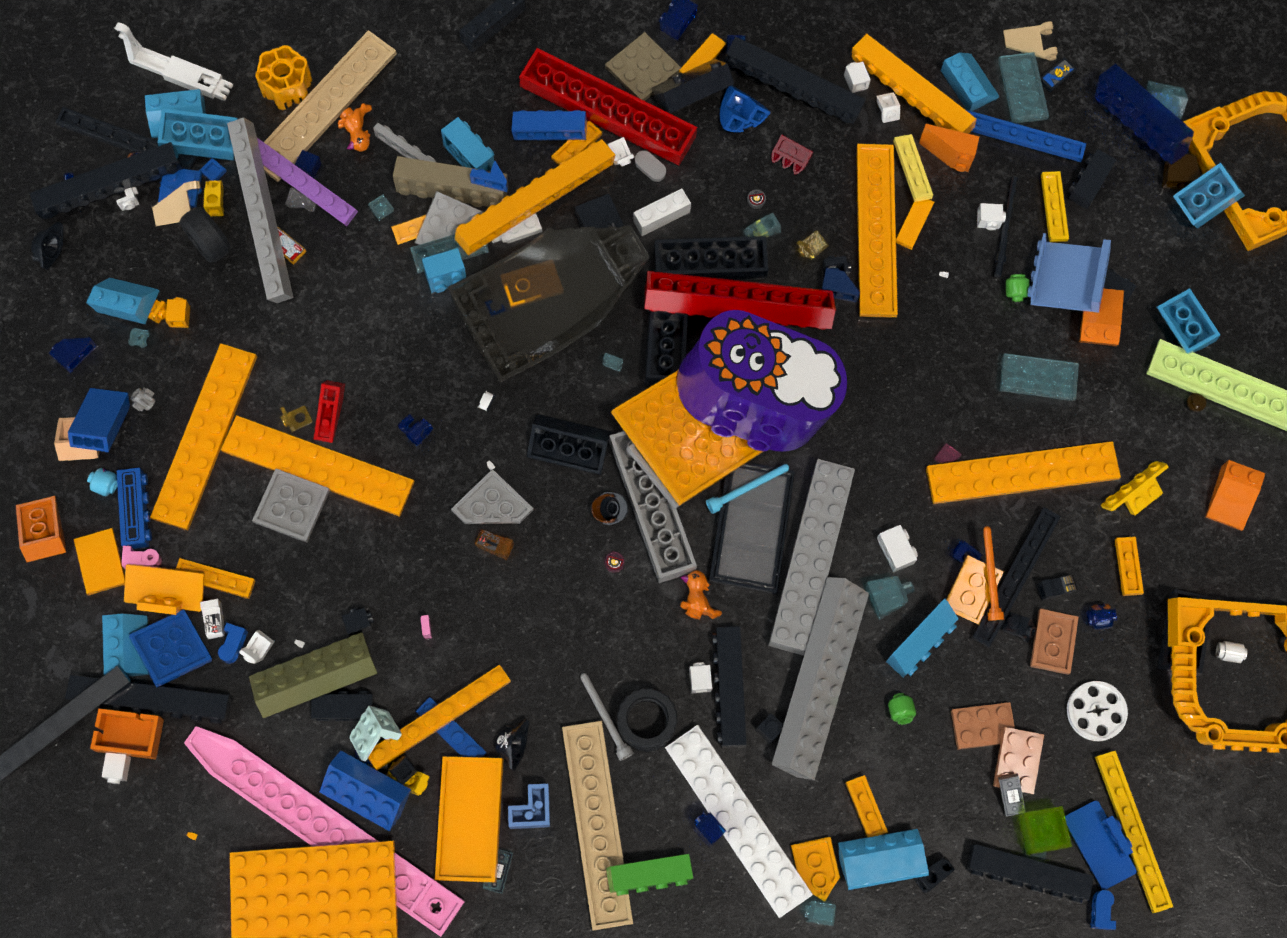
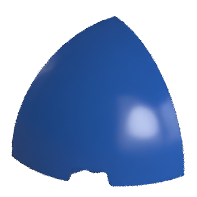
(740, 111)

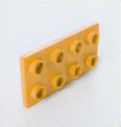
(163, 589)

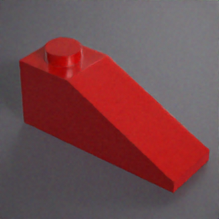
(329, 410)

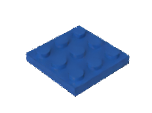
(170, 648)

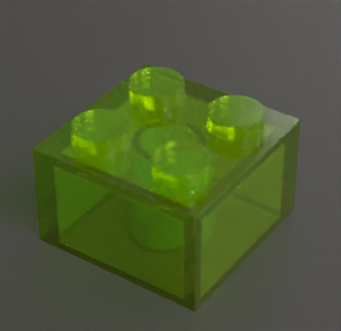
(1044, 830)

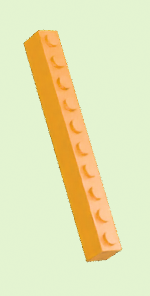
(534, 197)

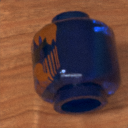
(1101, 616)

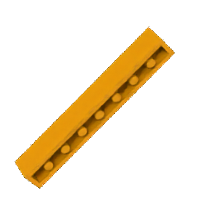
(912, 86)

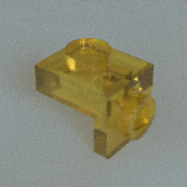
(812, 245)

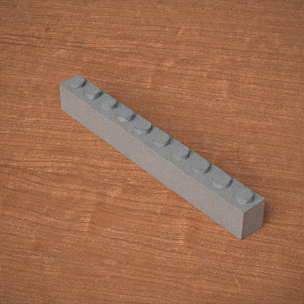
(260, 210)

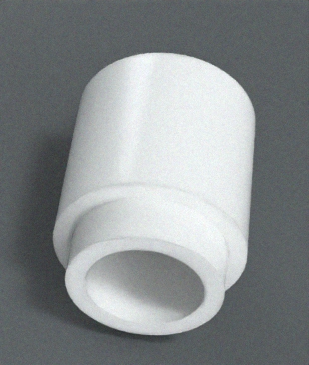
(1231, 651)

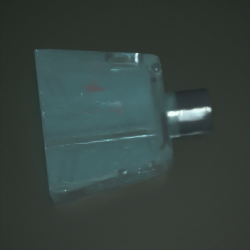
(888, 595)

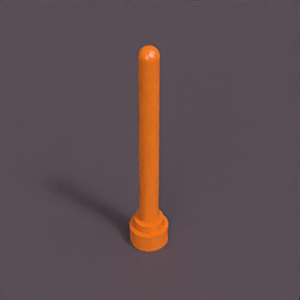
(995, 611)

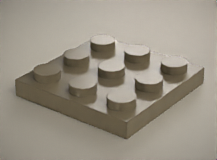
(642, 66)

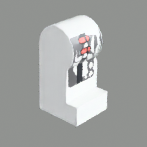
(213, 618)

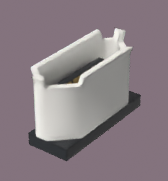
(487, 401)

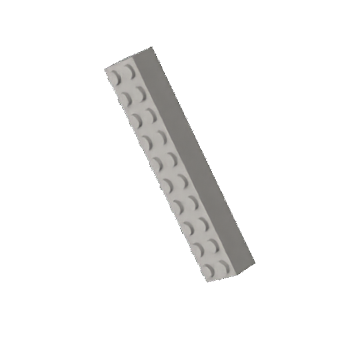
(811, 556)
(820, 678)

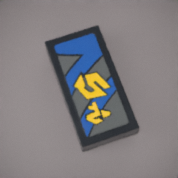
(1057, 74)

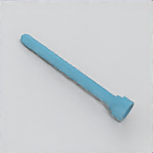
(715, 504)

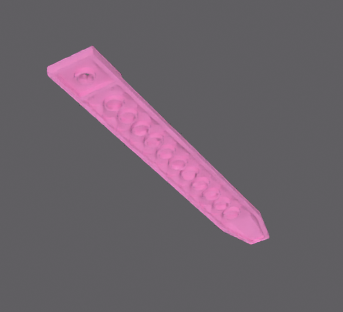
(315, 820)

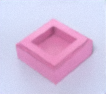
(426, 627)

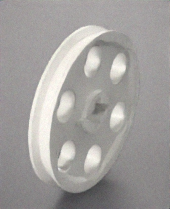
(1093, 719)

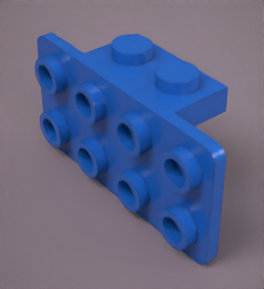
(1101, 844)

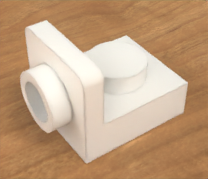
(889, 107)

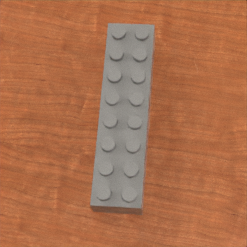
(655, 516)

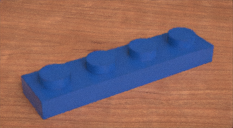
(455, 735)

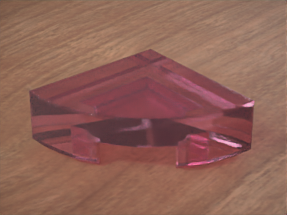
(947, 454)

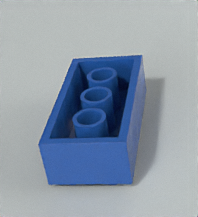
(365, 790)

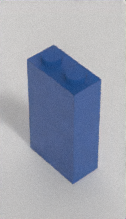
(99, 420)

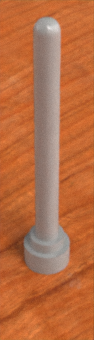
(623, 750)

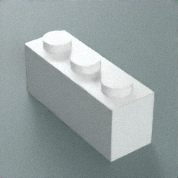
(661, 212)

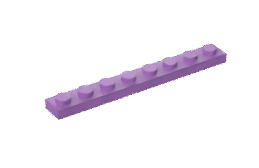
(306, 184)

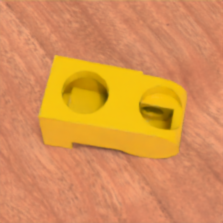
(214, 198)

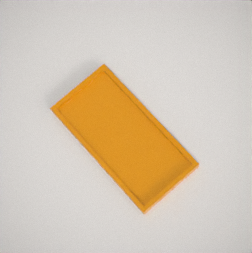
(469, 819)

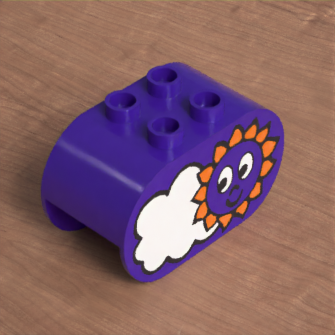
(761, 382)

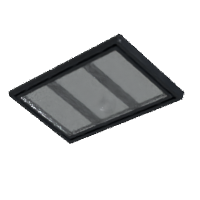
(752, 530)

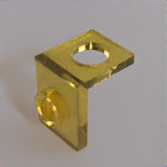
(289, 418)

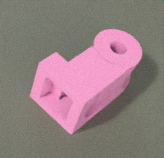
(147, 558)

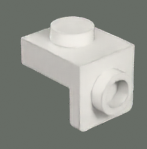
(621, 151)
(130, 200)
(257, 647)

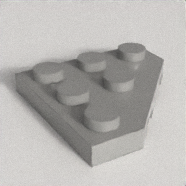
(443, 218)
(492, 503)

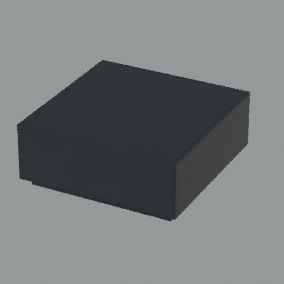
(402, 770)

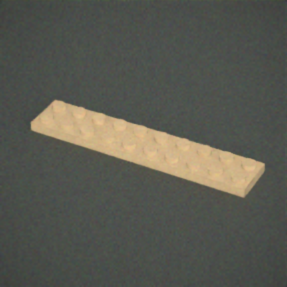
(330, 98)
(596, 822)

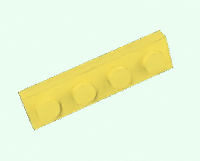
(913, 168)

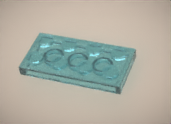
(1023, 87)
(1039, 377)

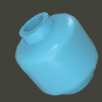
(102, 482)

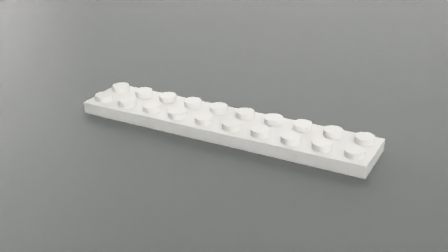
(743, 825)

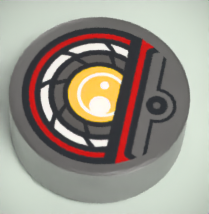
(756, 199)

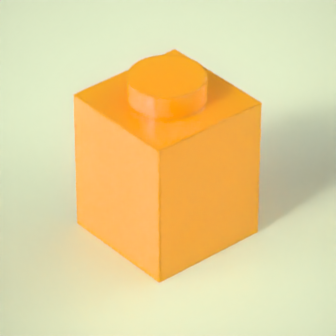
(177, 313)

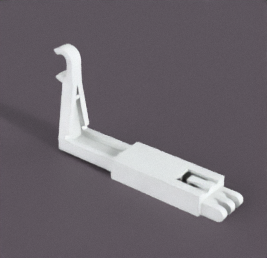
(174, 69)

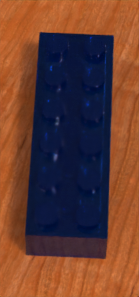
(1143, 114)

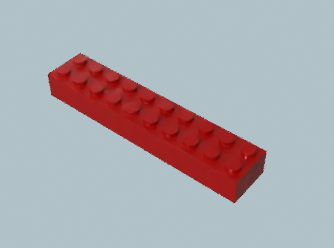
(608, 106)
(714, 296)

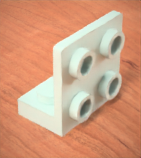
(373, 725)

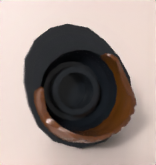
(610, 508)

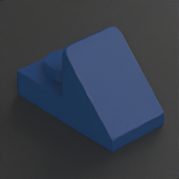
(493, 180)

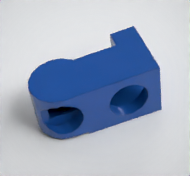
(233, 644)
(1101, 910)

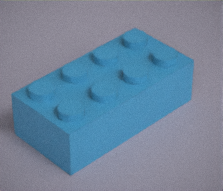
(196, 133)

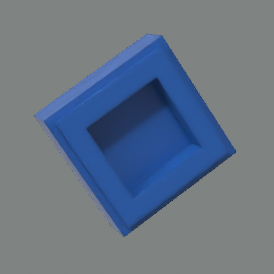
(213, 170)

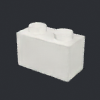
(897, 548)

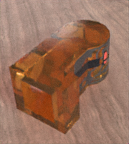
(494, 544)

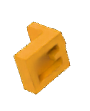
(158, 311)

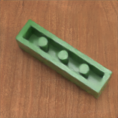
(648, 874)

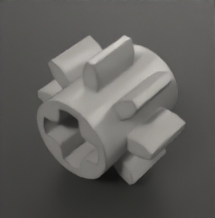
(143, 399)

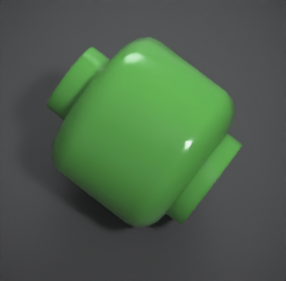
(1017, 287)
(902, 709)

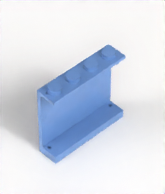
(1069, 275)

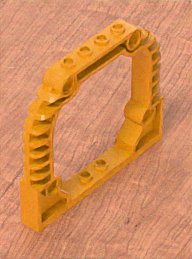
(1252, 226)
(1189, 617)

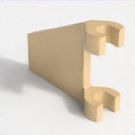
(1029, 40)
(174, 205)

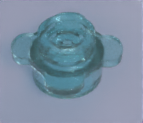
(135, 333)

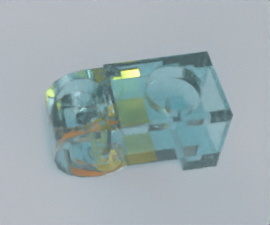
(764, 227)

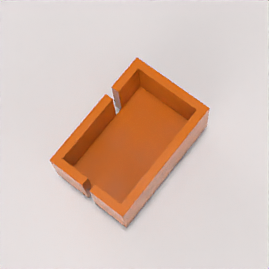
(127, 733)

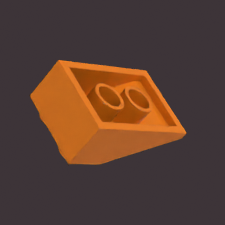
(950, 146)
(1105, 326)
(1234, 494)
(40, 529)

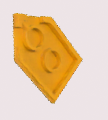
(817, 866)

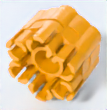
(283, 89)

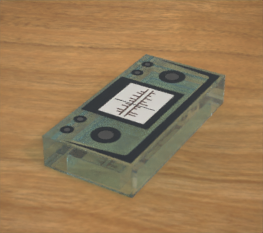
(503, 866)

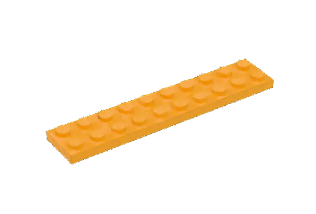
(876, 231)
(203, 437)
(319, 465)
(1023, 472)

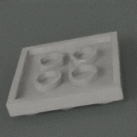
(291, 505)

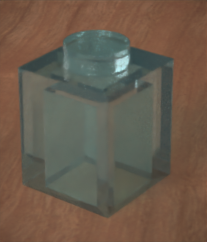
(820, 913)

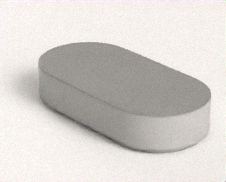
(650, 166)

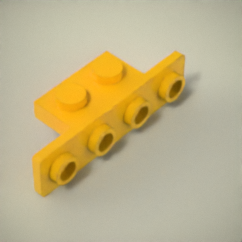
(1139, 491)

